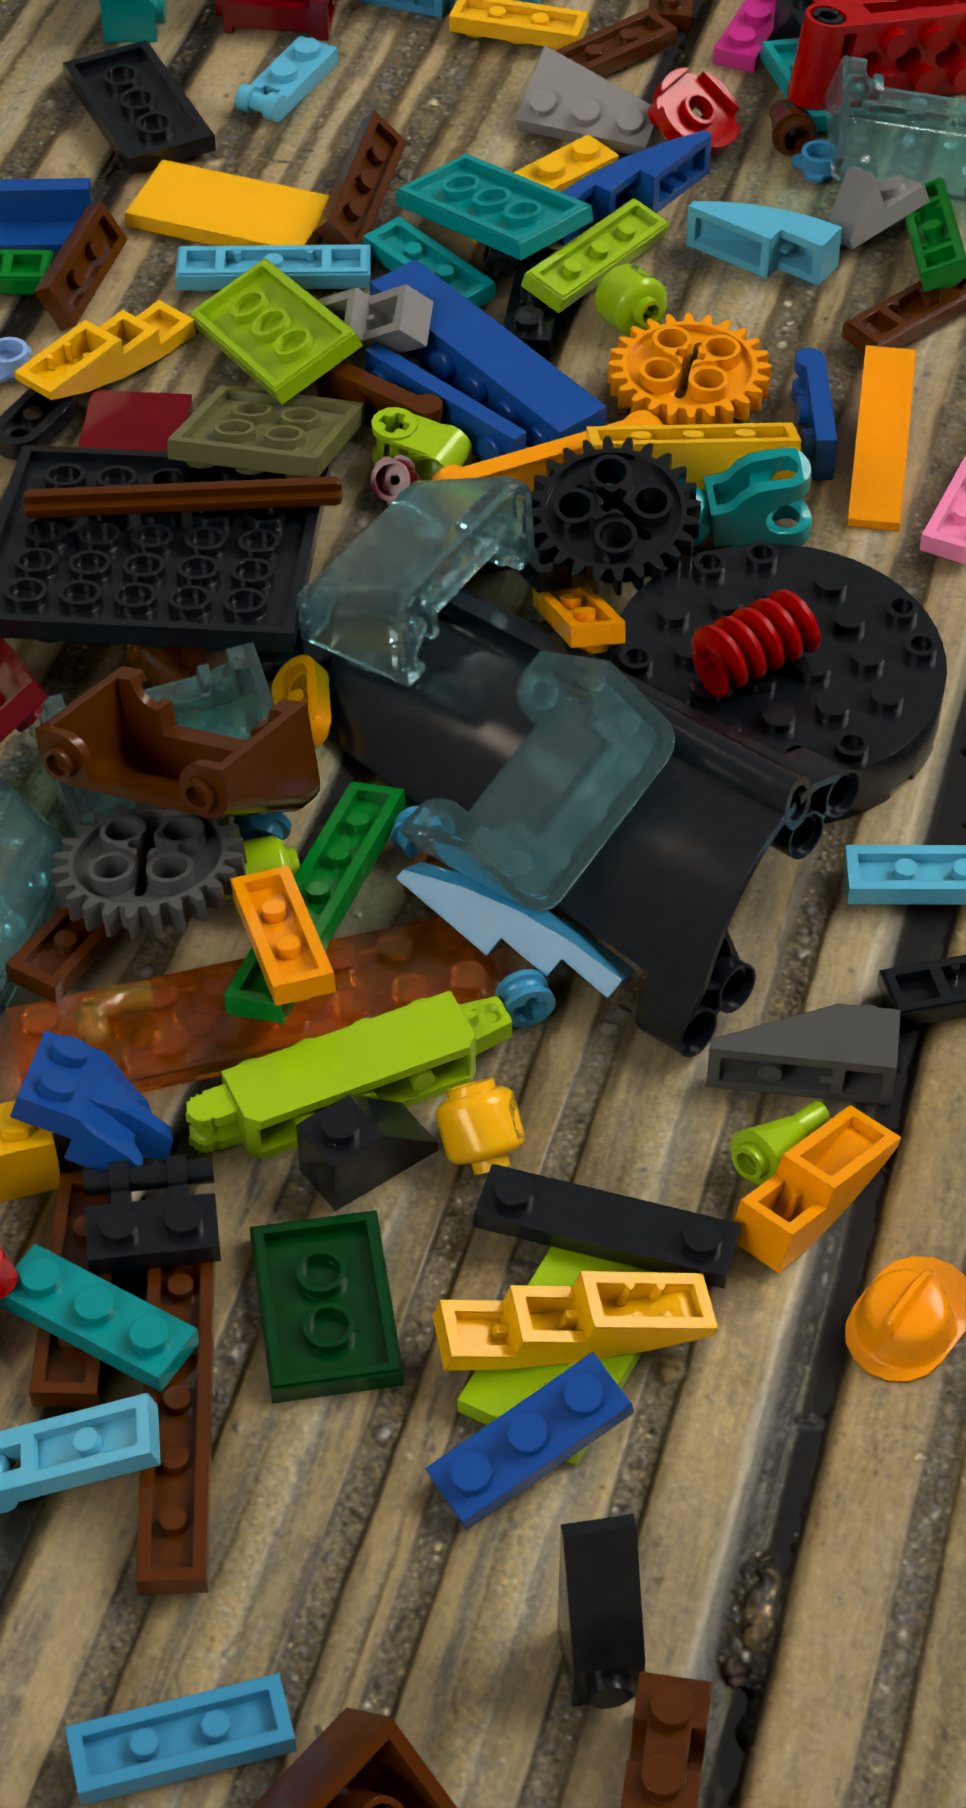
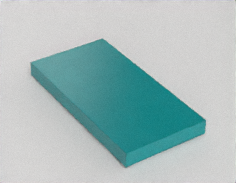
(494, 206)

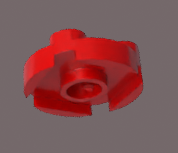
(685, 92)

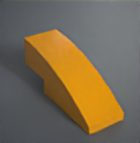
(813, 1187)

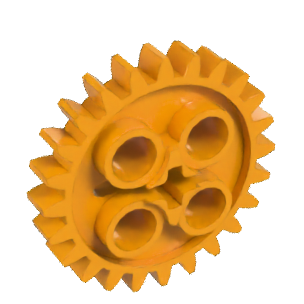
(723, 380)

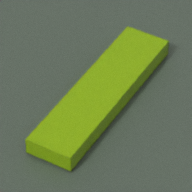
(587, 258)

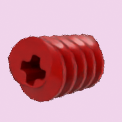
(753, 641)

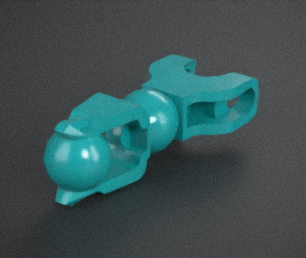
(745, 502)

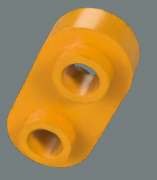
(306, 682)

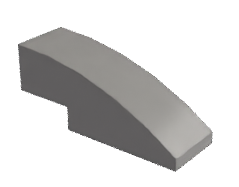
(392, 317)

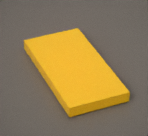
(224, 208)

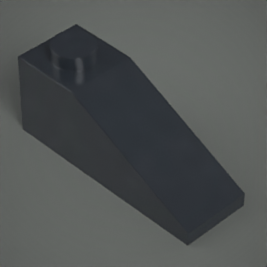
(600, 1611)

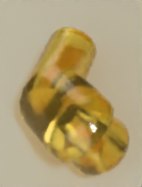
(111, 1002)

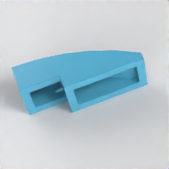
(765, 239)

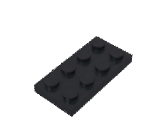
(139, 107)

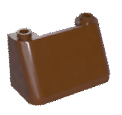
(133, 749)

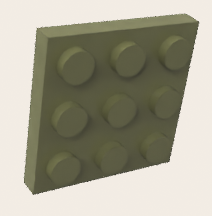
(261, 435)

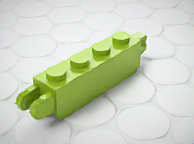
(388, 1057)

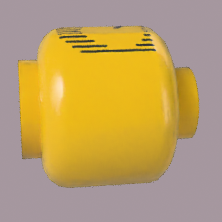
(480, 1125)

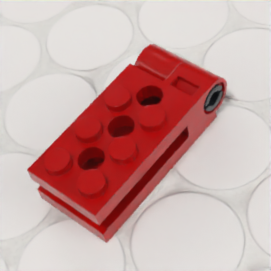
(909, 41)

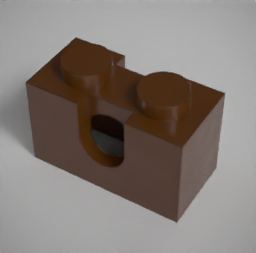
(667, 1722)

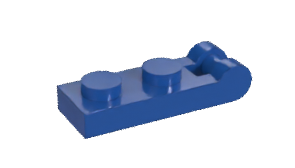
(815, 411)

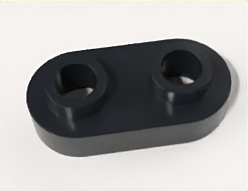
(33, 422)

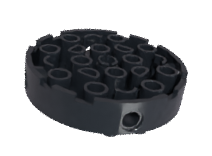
(860, 697)

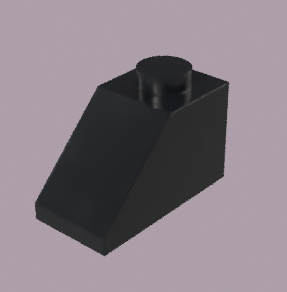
(359, 1146)

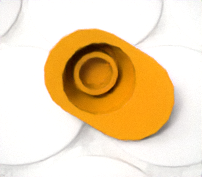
(908, 1319)

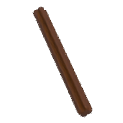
(182, 497)

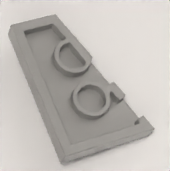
(573, 101)

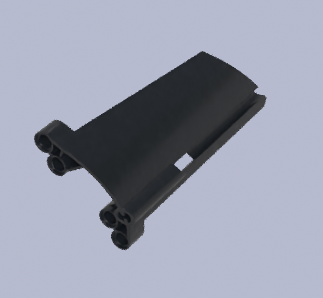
(677, 858)

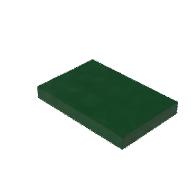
(325, 1307)

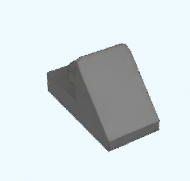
(869, 207)

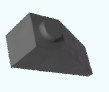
(818, 1054)

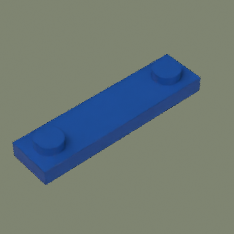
(487, 431)

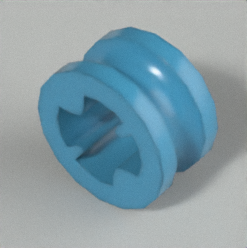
(526, 997)

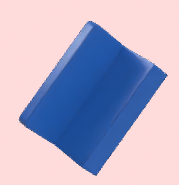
(41, 211)

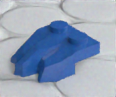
(90, 1101)

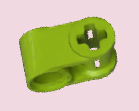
(421, 440)

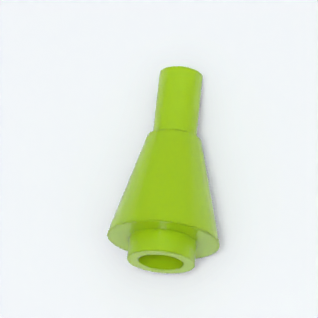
(760, 1148)

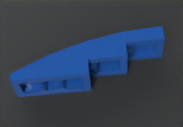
(650, 176)

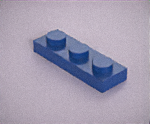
(529, 1440)

